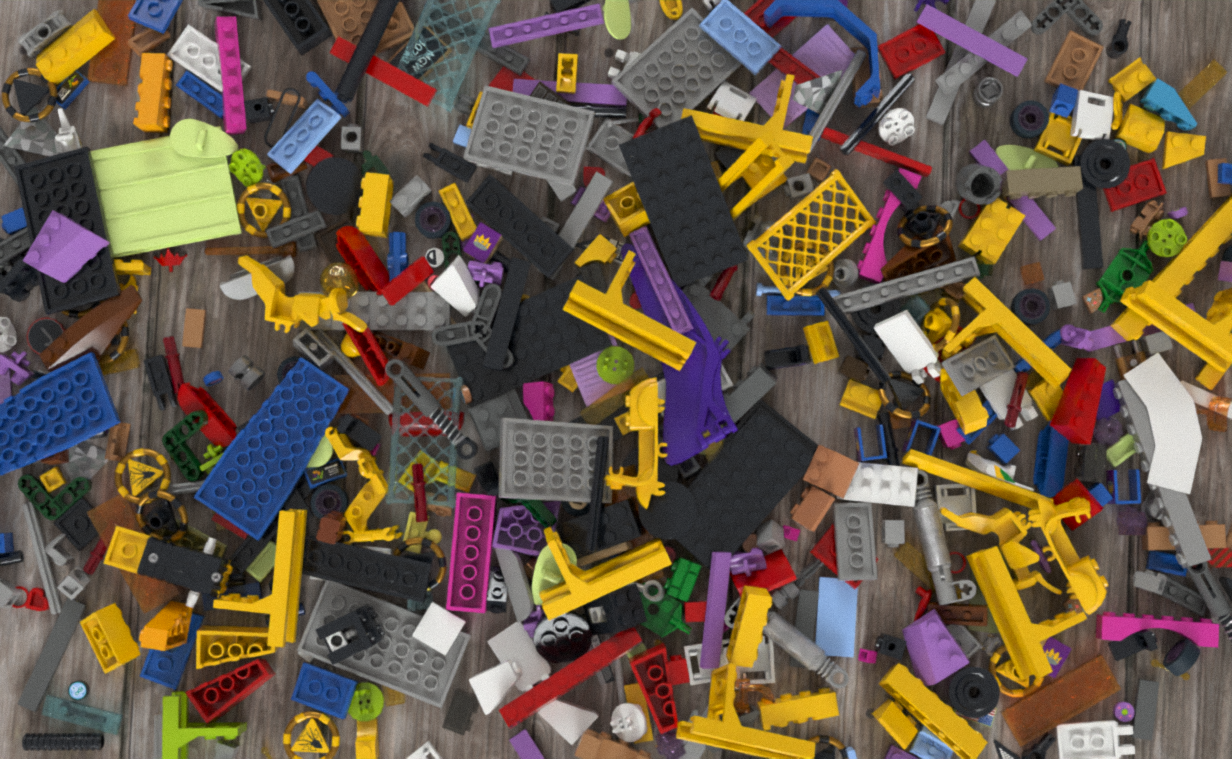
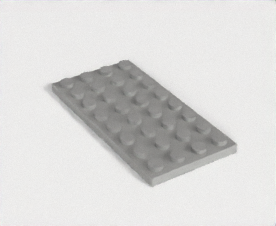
(397, 660)

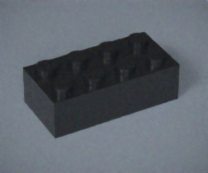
(300, 23)
(617, 525)

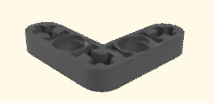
(1069, 8)

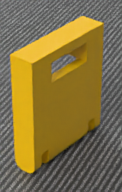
(1058, 136)

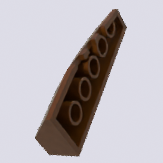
(92, 331)

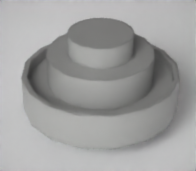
(845, 273)

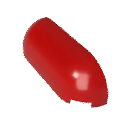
(362, 258)
(370, 353)
(220, 426)
(415, 430)

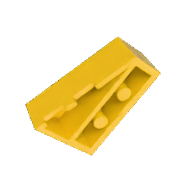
(966, 408)

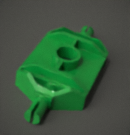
(1112, 282)
(668, 616)

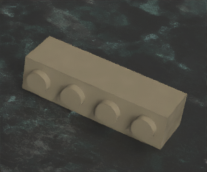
(1041, 182)

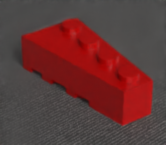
(1080, 401)
(654, 679)
(228, 690)

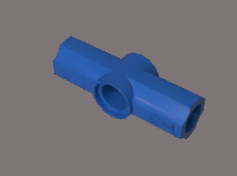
(397, 257)

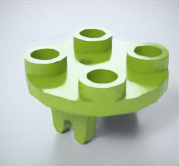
(246, 167)
(1160, 231)
(606, 363)
(366, 711)

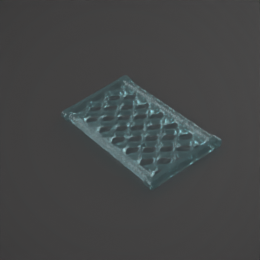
(468, 57)
(451, 501)

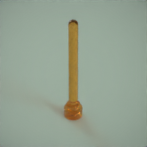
(287, 249)

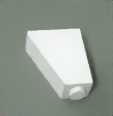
(458, 287)
(495, 683)
(568, 718)

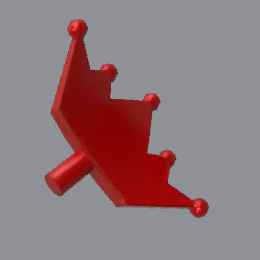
(170, 260)

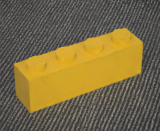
(748, 626)

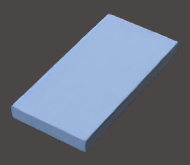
(740, 36)
(304, 136)
(836, 617)

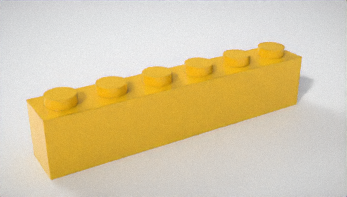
(933, 712)

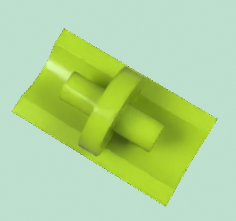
(212, 451)

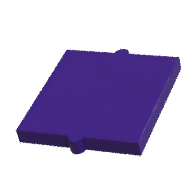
(1108, 403)

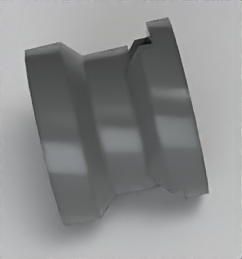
(464, 104)

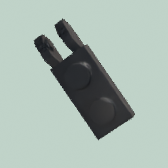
(451, 163)
(160, 380)

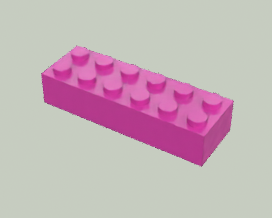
(471, 552)

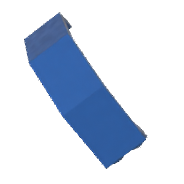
(844, 17)

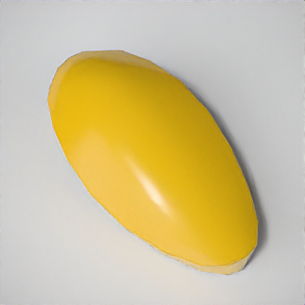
(672, 8)

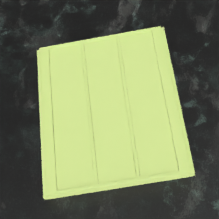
(163, 198)

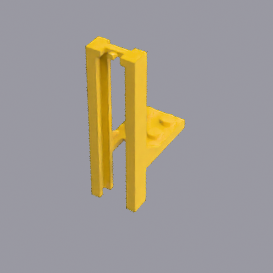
(743, 134)
(758, 171)
(997, 318)
(625, 323)
(1202, 336)
(600, 580)
(285, 596)
(1011, 618)
(729, 732)

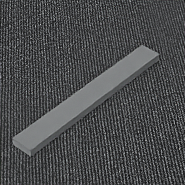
(976, 20)
(907, 285)

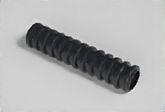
(63, 741)

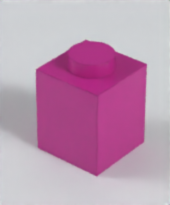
(949, 434)

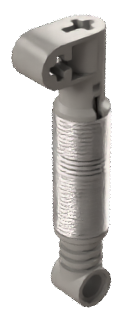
(936, 549)
(797, 645)

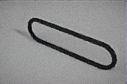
(275, 112)

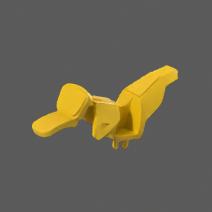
(300, 307)
(1010, 532)

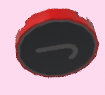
(43, 333)

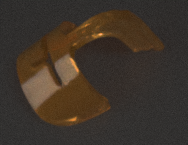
(1220, 420)
(741, 705)

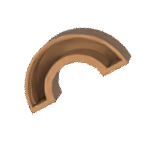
(603, 746)

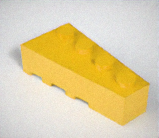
(798, 708)

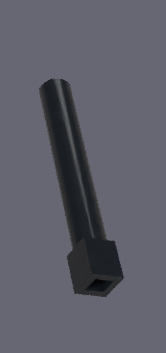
(365, 49)

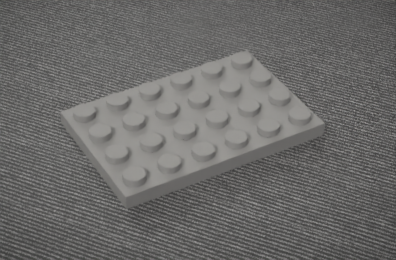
(676, 71)
(529, 135)
(550, 460)

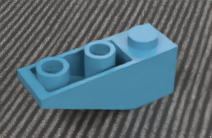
(1166, 101)

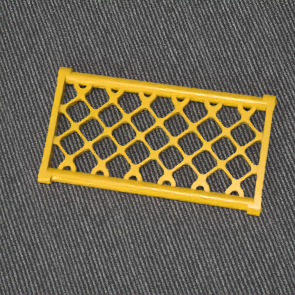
(820, 264)

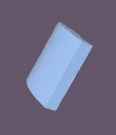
(929, 746)

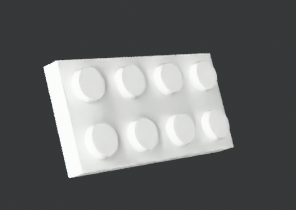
(883, 485)

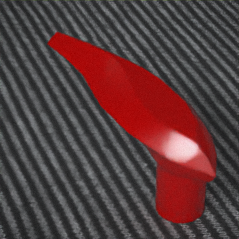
(926, 595)

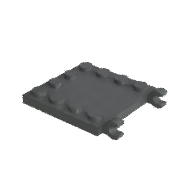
(716, 315)

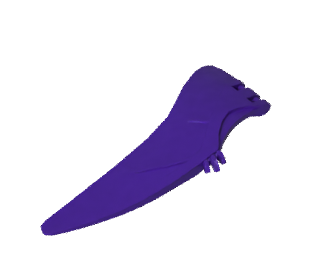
(695, 392)

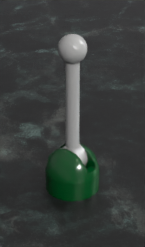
(610, 123)

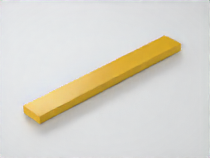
(971, 479)

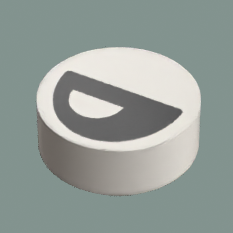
(434, 257)

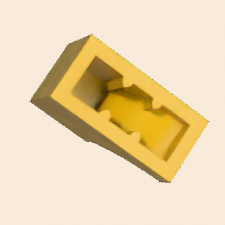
(567, 73)
(598, 251)
(367, 739)

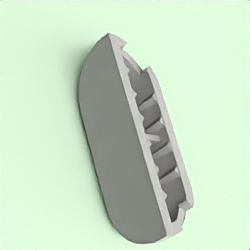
(241, 286)
(516, 583)

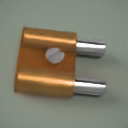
(1128, 362)

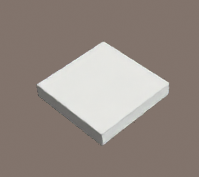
(438, 628)

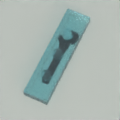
(82, 714)

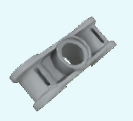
(35, 42)

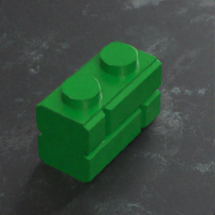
(682, 579)

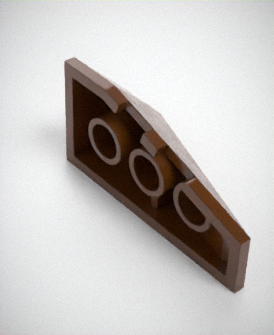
(914, 260)

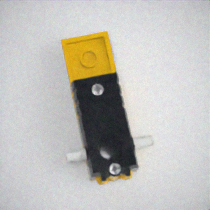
(170, 563)

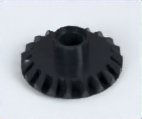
(1113, 155)
(867, 320)
(985, 698)

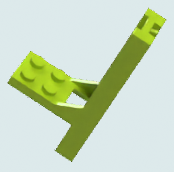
(178, 730)

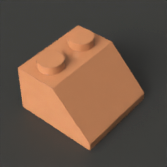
(831, 471)
(811, 508)

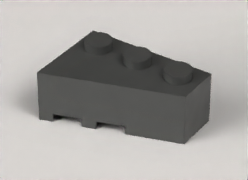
(243, 8)
(749, 390)

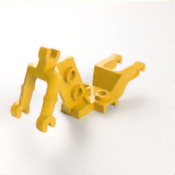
(370, 494)

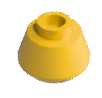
(348, 347)

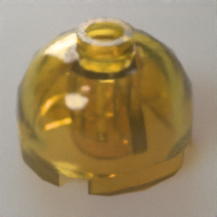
(339, 276)

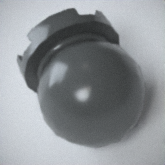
(978, 183)
(757, 228)

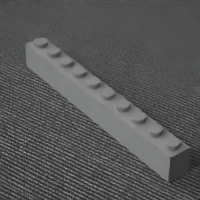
(1173, 504)

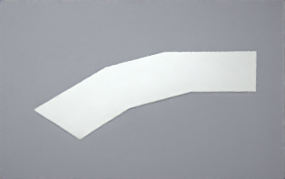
(1172, 423)

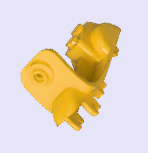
(642, 417)
(1081, 573)

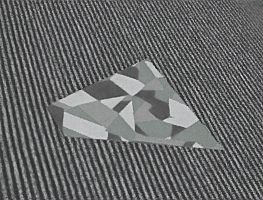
(817, 92)
(34, 137)
(84, 461)

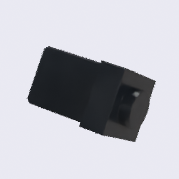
(903, 191)
(358, 431)
(488, 478)
(497, 591)
(1133, 643)

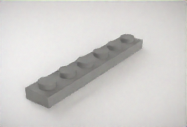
(971, 62)

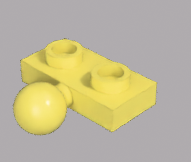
(418, 529)

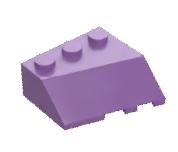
(63, 247)
(521, 531)
(933, 649)

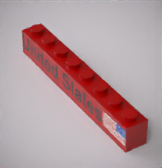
(570, 676)

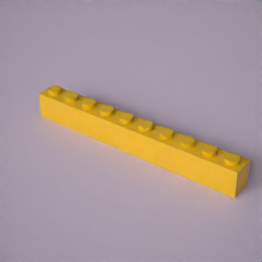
(1183, 266)

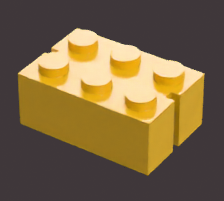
(375, 205)
(991, 231)

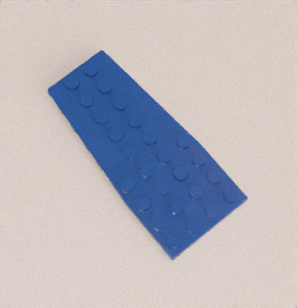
(55, 413)
(273, 450)

